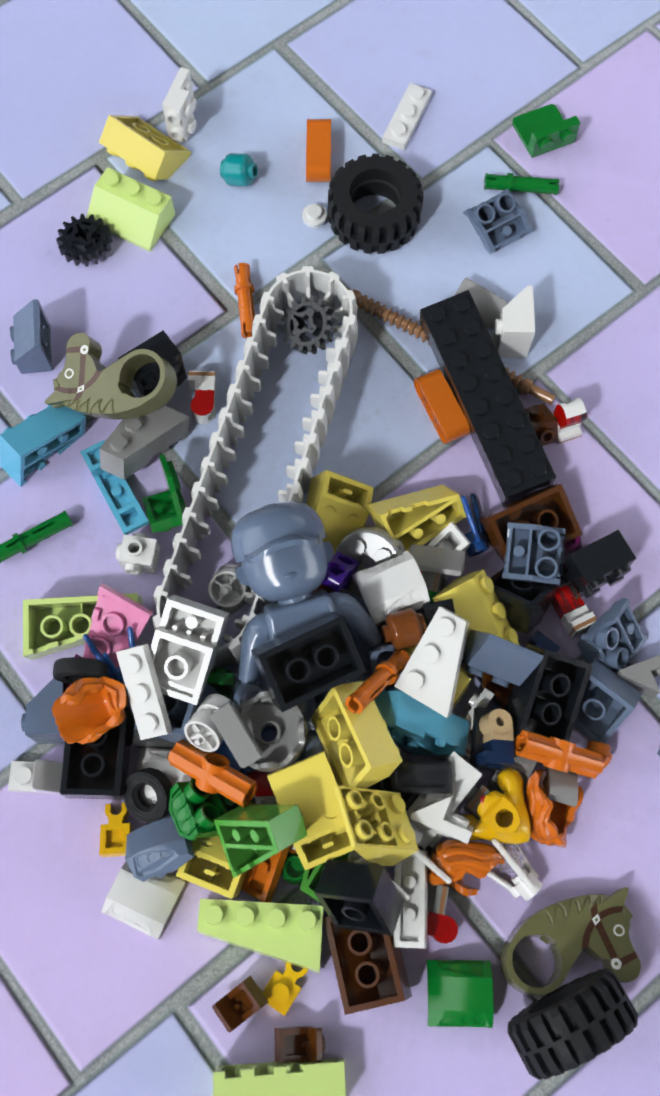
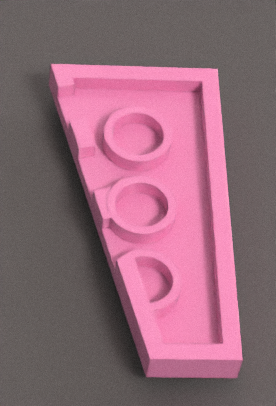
(110, 623)

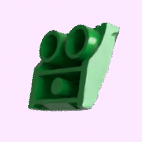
(196, 810)
(460, 993)

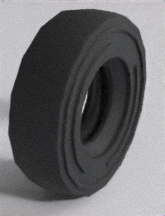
(75, 668)
(133, 798)

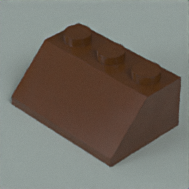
(543, 507)
(367, 968)

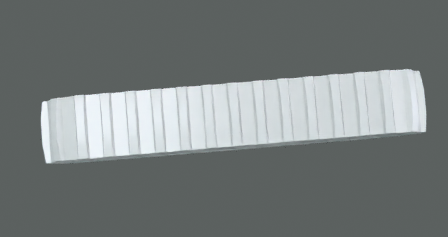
(264, 330)

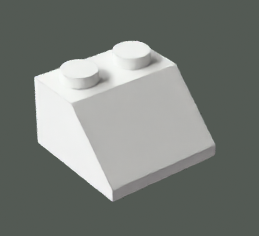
(516, 326)

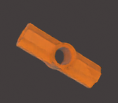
(558, 754)
(213, 773)

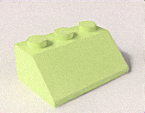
(131, 208)

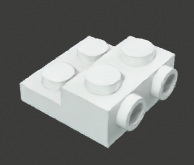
(179, 107)

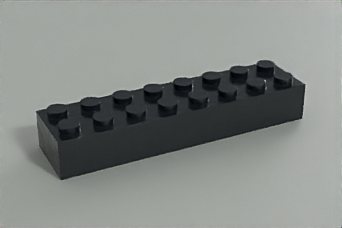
(486, 398)

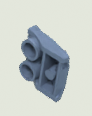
(499, 221)
(534, 553)
(613, 637)
(157, 849)

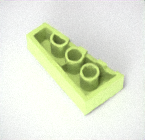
(58, 623)
(270, 929)
(281, 1079)

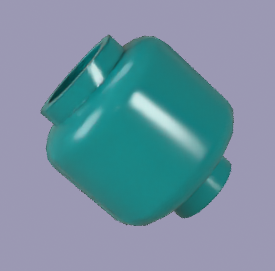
(238, 169)

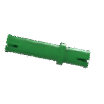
(521, 184)
(34, 535)

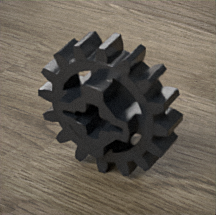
(75, 248)
(318, 315)

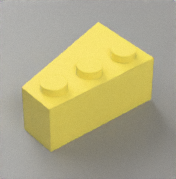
(418, 515)

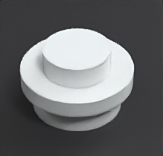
(314, 215)

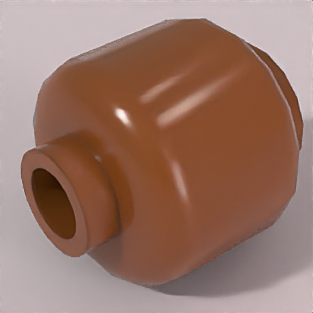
(403, 628)

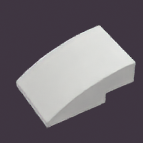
(186, 647)

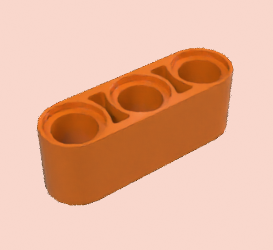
(318, 150)
(441, 406)

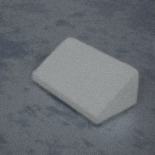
(487, 303)
(438, 559)
(237, 734)

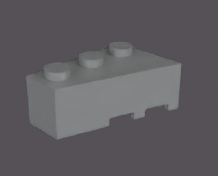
(141, 439)

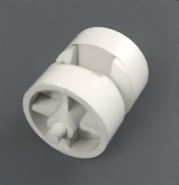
(225, 587)
(201, 729)

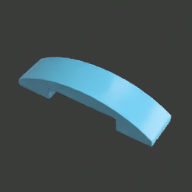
(116, 493)

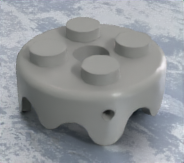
(369, 542)
(291, 734)

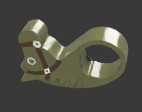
(105, 392)
(586, 923)

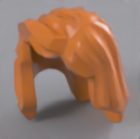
(90, 709)
(547, 816)
(458, 858)

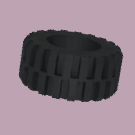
(375, 177)
(572, 1024)

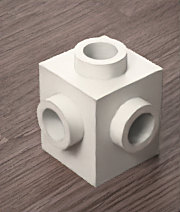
(138, 554)

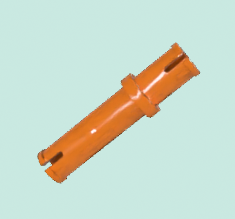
(244, 292)
(385, 674)

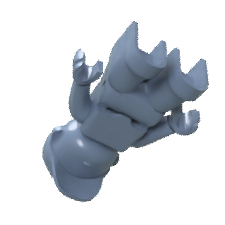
(285, 563)

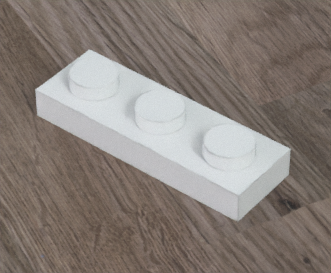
(406, 116)
(144, 691)
(412, 922)

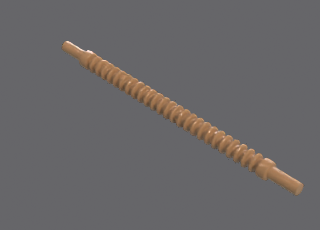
(525, 385)

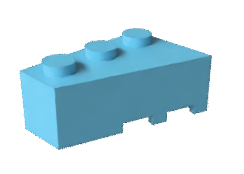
(38, 438)
(420, 727)

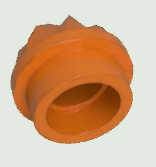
(601, 748)

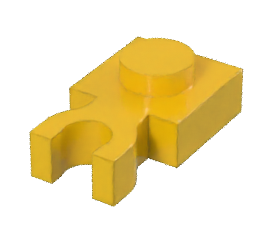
(114, 834)
(283, 989)

